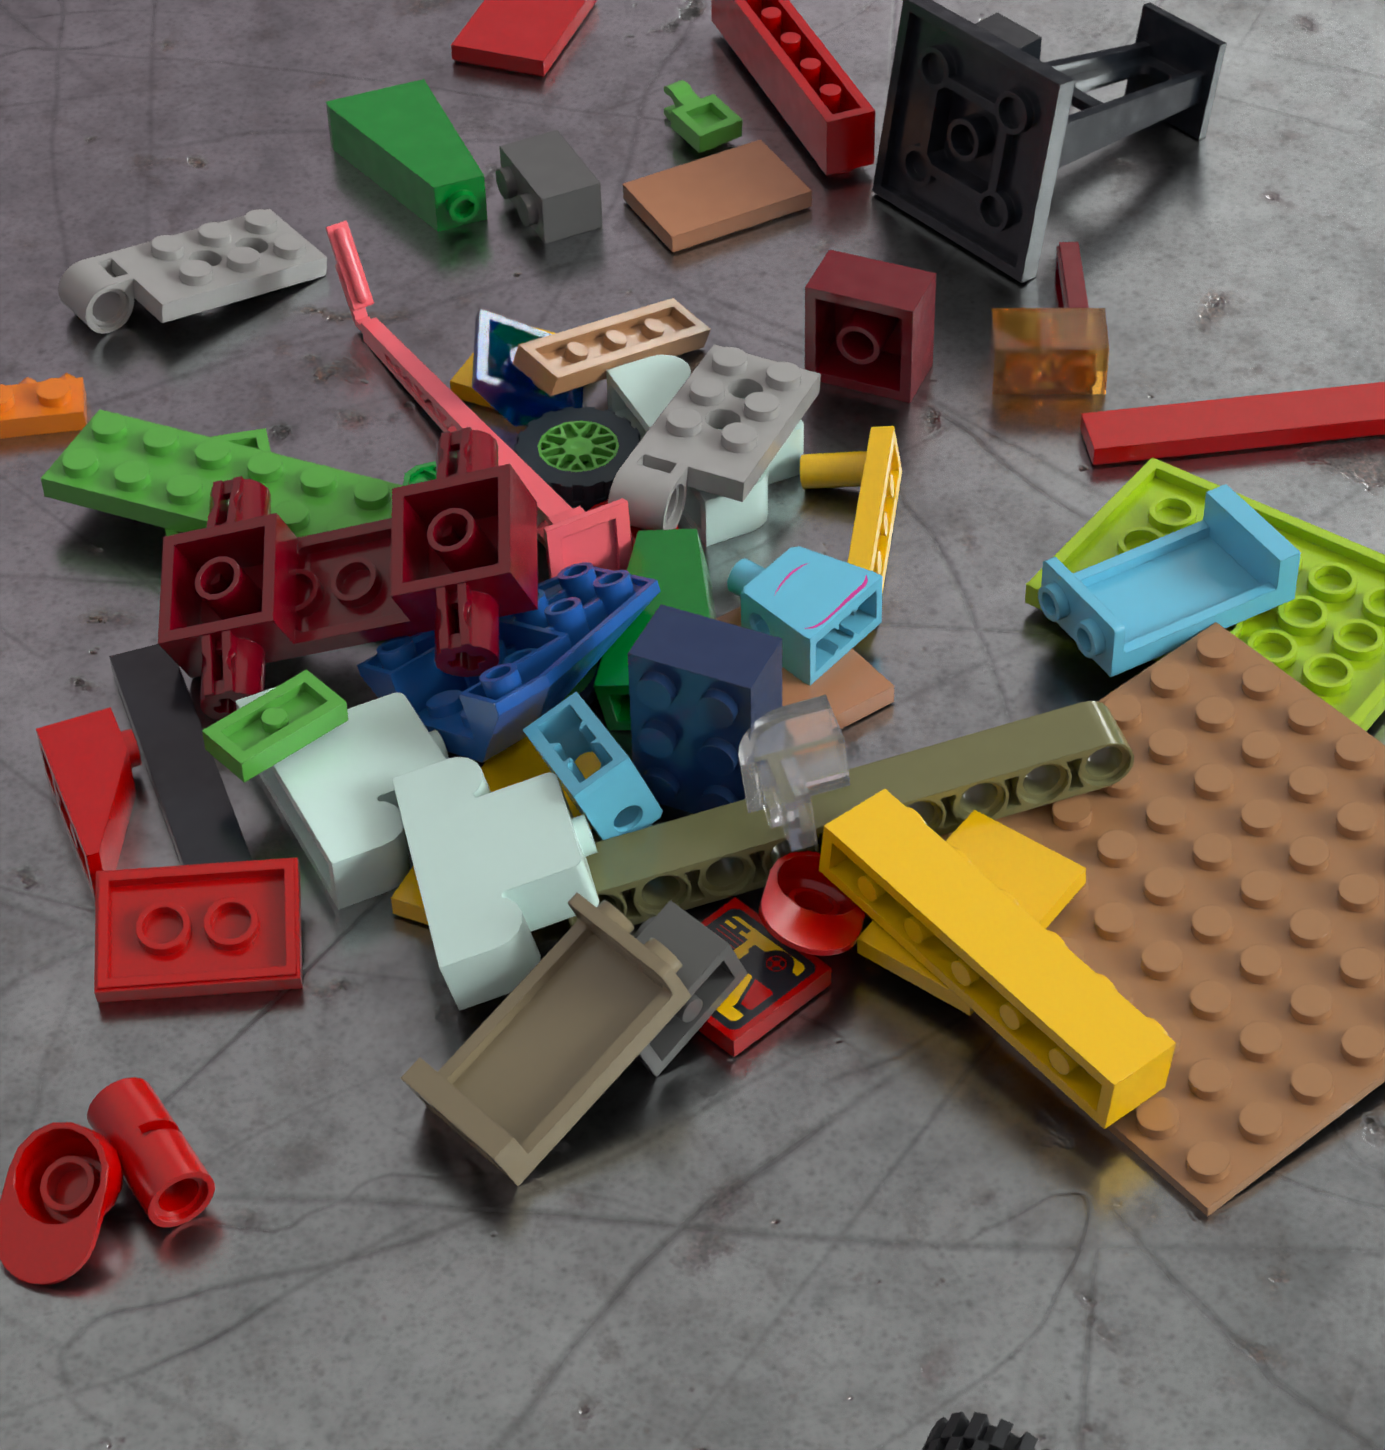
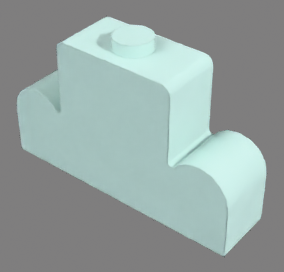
(642, 393)
(344, 798)
(491, 870)

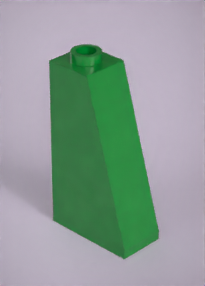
(411, 152)
(684, 579)

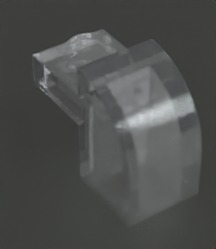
(788, 760)

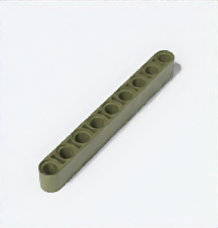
(987, 771)

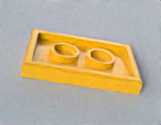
(1029, 871)

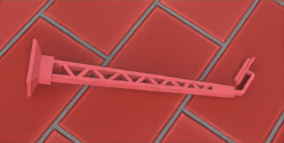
(566, 532)

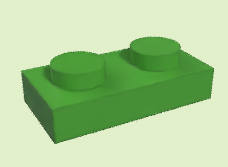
(275, 725)

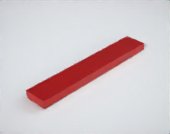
(1234, 423)

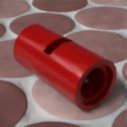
(152, 1152)

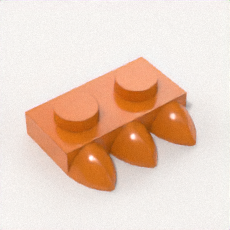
(42, 406)

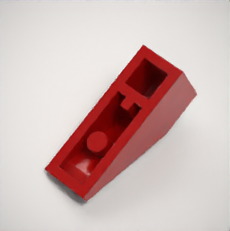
(93, 784)

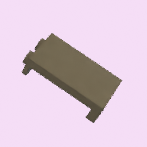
(555, 1041)

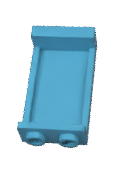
(1173, 586)

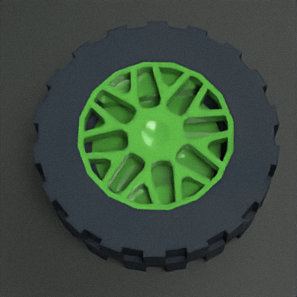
(578, 452)

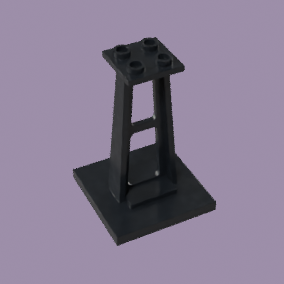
(985, 126)

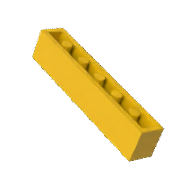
(997, 958)

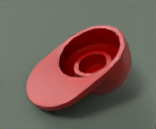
(807, 908)
(56, 1201)

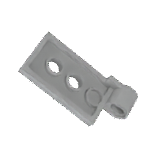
(191, 271)
(689, 449)

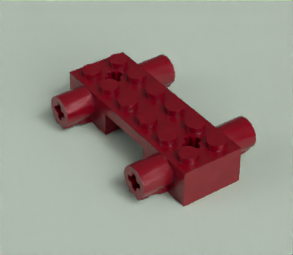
(443, 563)

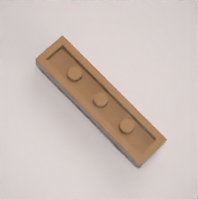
(587, 351)

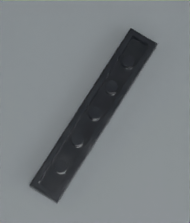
(176, 758)

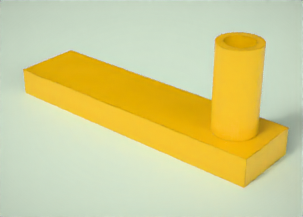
(879, 476)

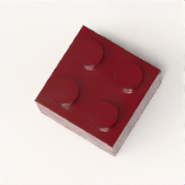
(870, 325)

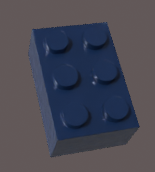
(691, 702)

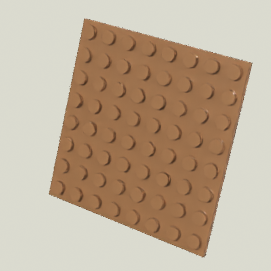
(1234, 907)

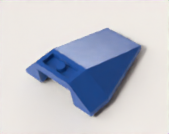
(538, 665)

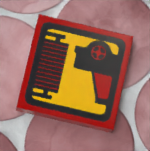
(775, 985)

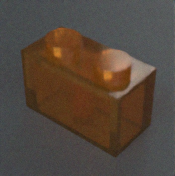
(1049, 351)

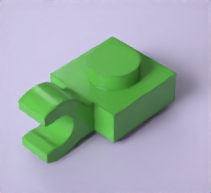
(701, 121)

